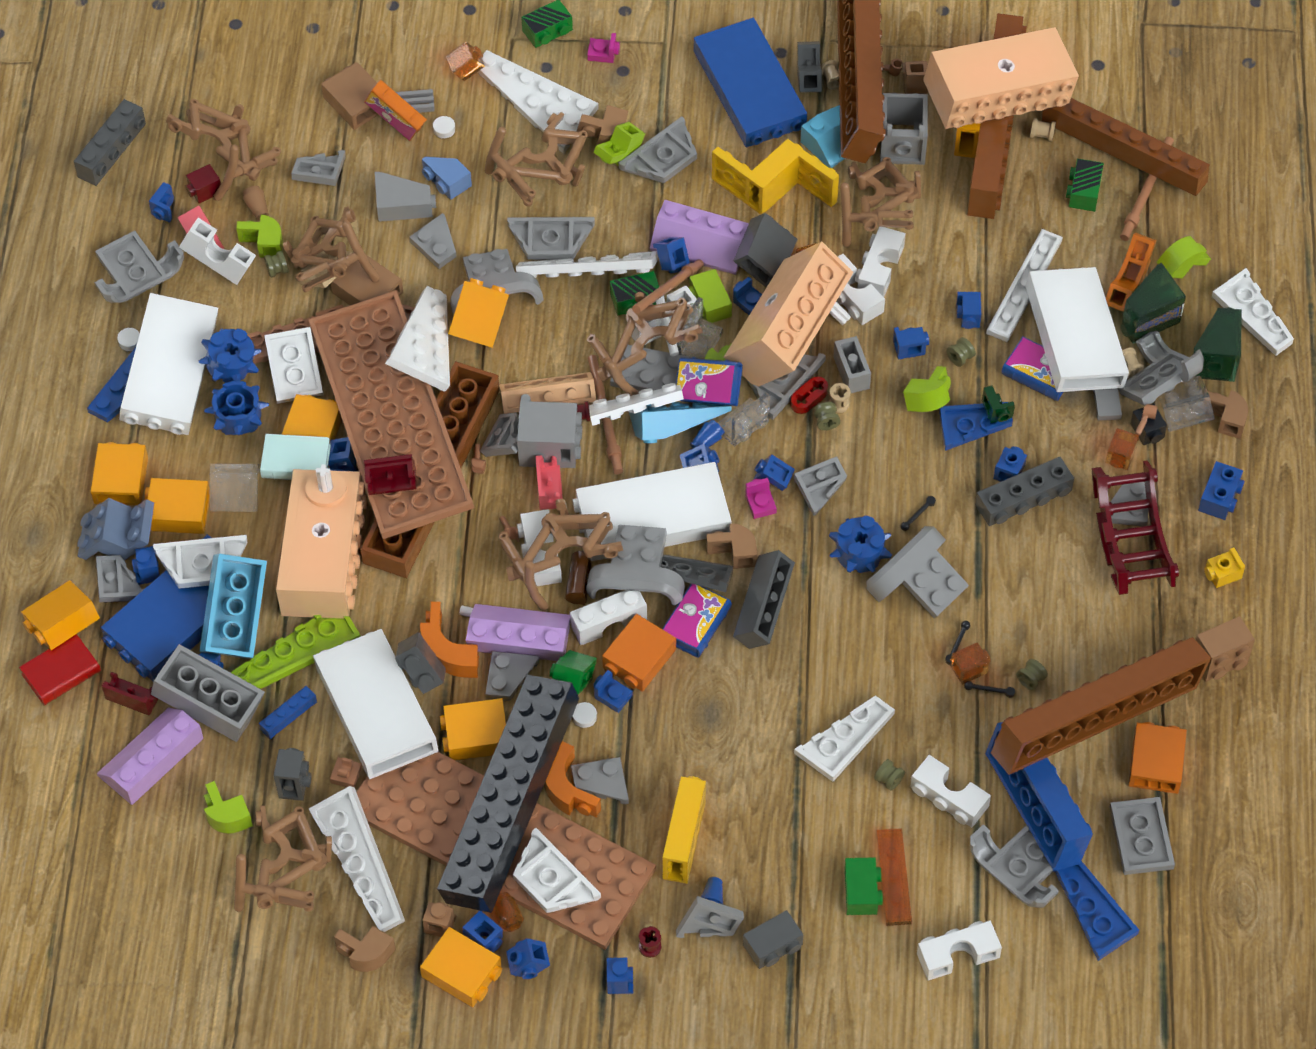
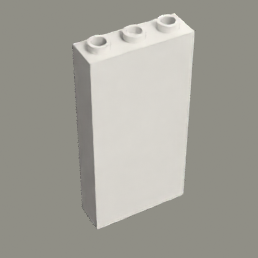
(1076, 329)
(166, 365)
(681, 500)
(375, 704)

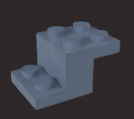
(115, 529)

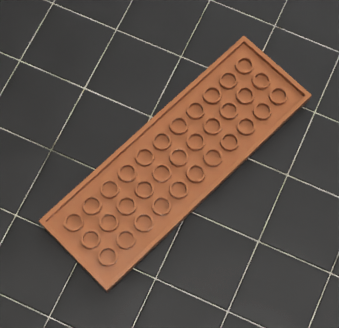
(389, 413)
(429, 804)

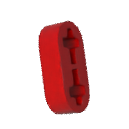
(806, 393)

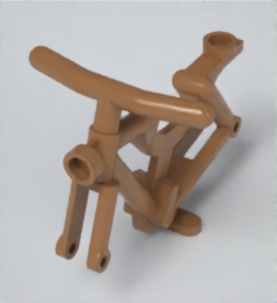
(232, 128)
(560, 173)
(904, 191)
(308, 248)
(672, 333)
(556, 525)
(311, 858)

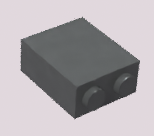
(764, 248)

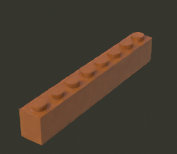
(1129, 145)

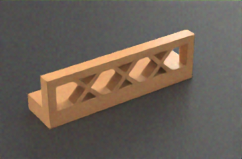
(563, 389)

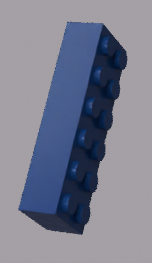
(1046, 809)

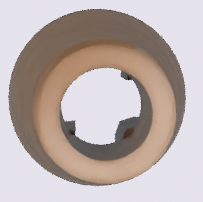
(255, 200)

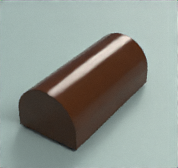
(578, 578)

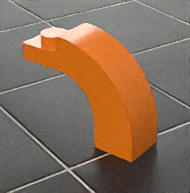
(1131, 272)
(458, 659)
(562, 792)

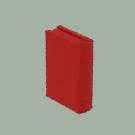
(59, 669)

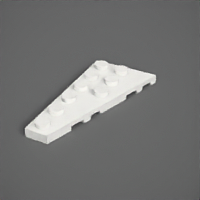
(535, 95)
(423, 343)

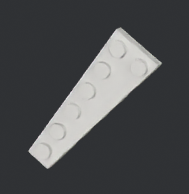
(640, 261)
(355, 846)

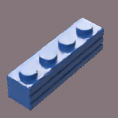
(287, 712)

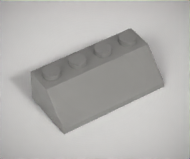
(207, 692)

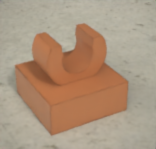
(346, 772)

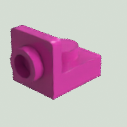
(603, 50)
(760, 498)

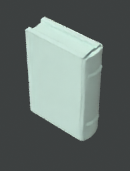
(292, 452)

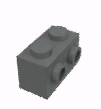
(420, 663)
(292, 774)
(773, 940)

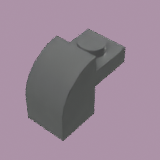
(809, 67)

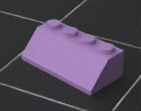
(706, 234)
(518, 631)
(151, 754)

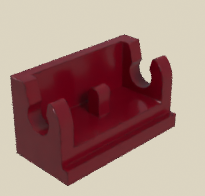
(390, 474)
(129, 694)

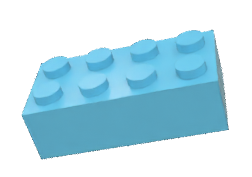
(233, 606)

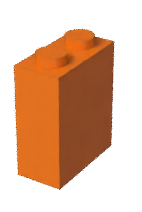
(639, 652)
(1157, 757)

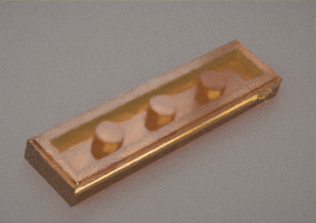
(894, 877)

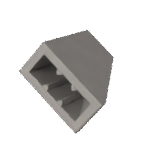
(402, 198)

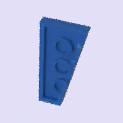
(1097, 912)

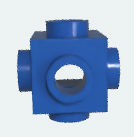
(528, 958)

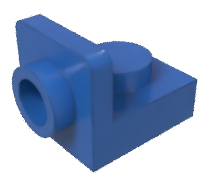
(161, 203)
(745, 295)
(699, 456)
(775, 470)
(611, 692)

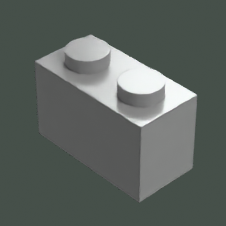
(852, 364)

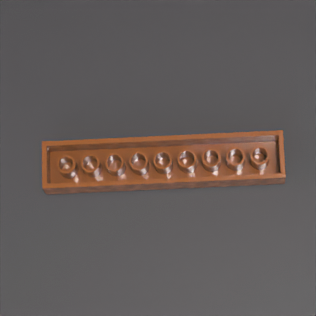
(860, 78)
(993, 144)
(463, 412)
(1099, 705)

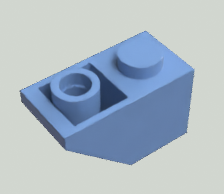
(447, 174)

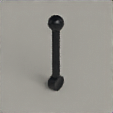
(930, 501)
(965, 626)
(1009, 692)

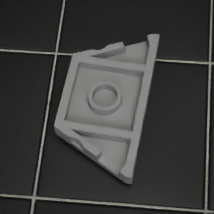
(663, 154)
(550, 236)
(783, 387)

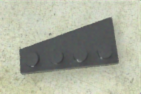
(700, 572)

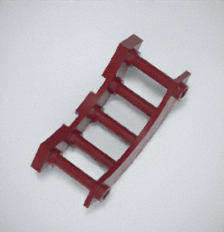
(1110, 535)

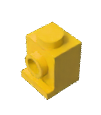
(1224, 568)

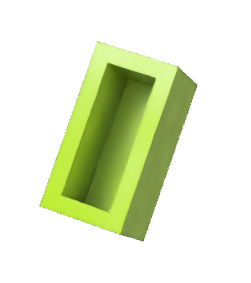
(715, 298)

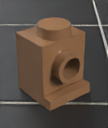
(438, 915)

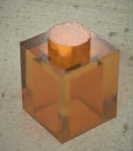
(465, 61)
(1122, 449)
(970, 663)

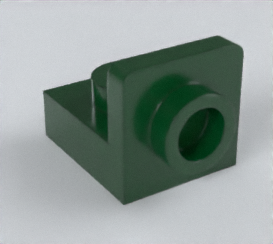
(993, 405)

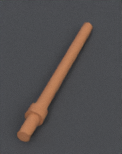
(1132, 219)
(687, 271)
(613, 450)

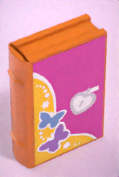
(395, 110)

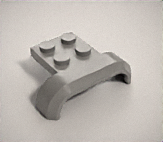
(135, 267)
(497, 270)
(1164, 372)
(638, 565)
(921, 572)
(1016, 866)

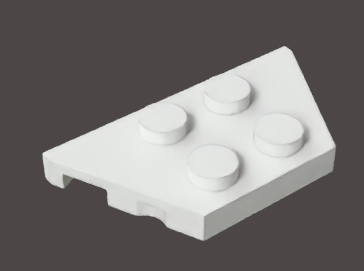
(192, 560)
(551, 877)

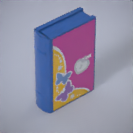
(1030, 367)
(709, 381)
(697, 619)

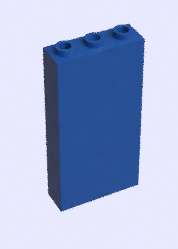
(750, 82)
(156, 623)

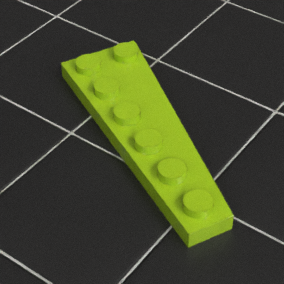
(296, 650)

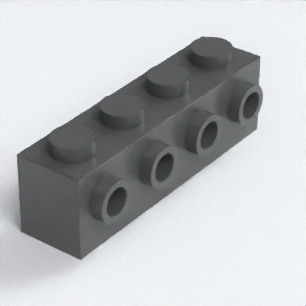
(109, 142)
(1024, 491)
(764, 599)

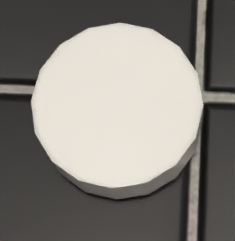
(444, 127)
(128, 339)
(584, 715)

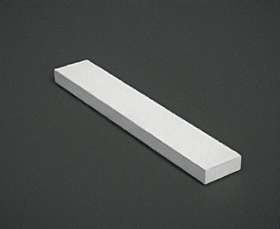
(1017, 297)

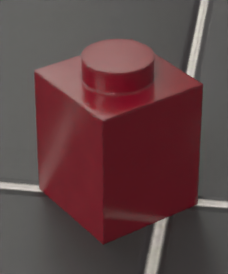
(202, 183)

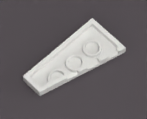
(1257, 312)
(636, 403)
(844, 740)

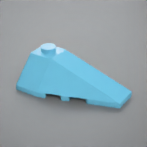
(822, 136)
(667, 421)

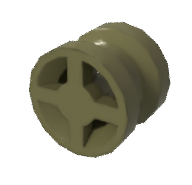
(276, 264)
(961, 351)
(826, 416)
(1032, 674)
(889, 774)

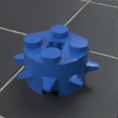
(229, 355)
(236, 408)
(860, 544)

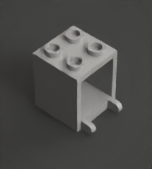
(905, 145)
(549, 431)

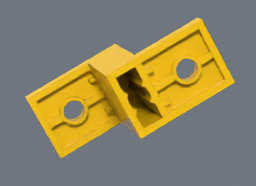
(775, 176)

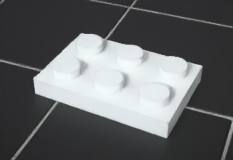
(293, 364)

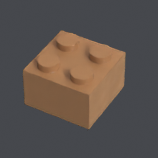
(1227, 646)

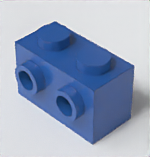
(1220, 491)

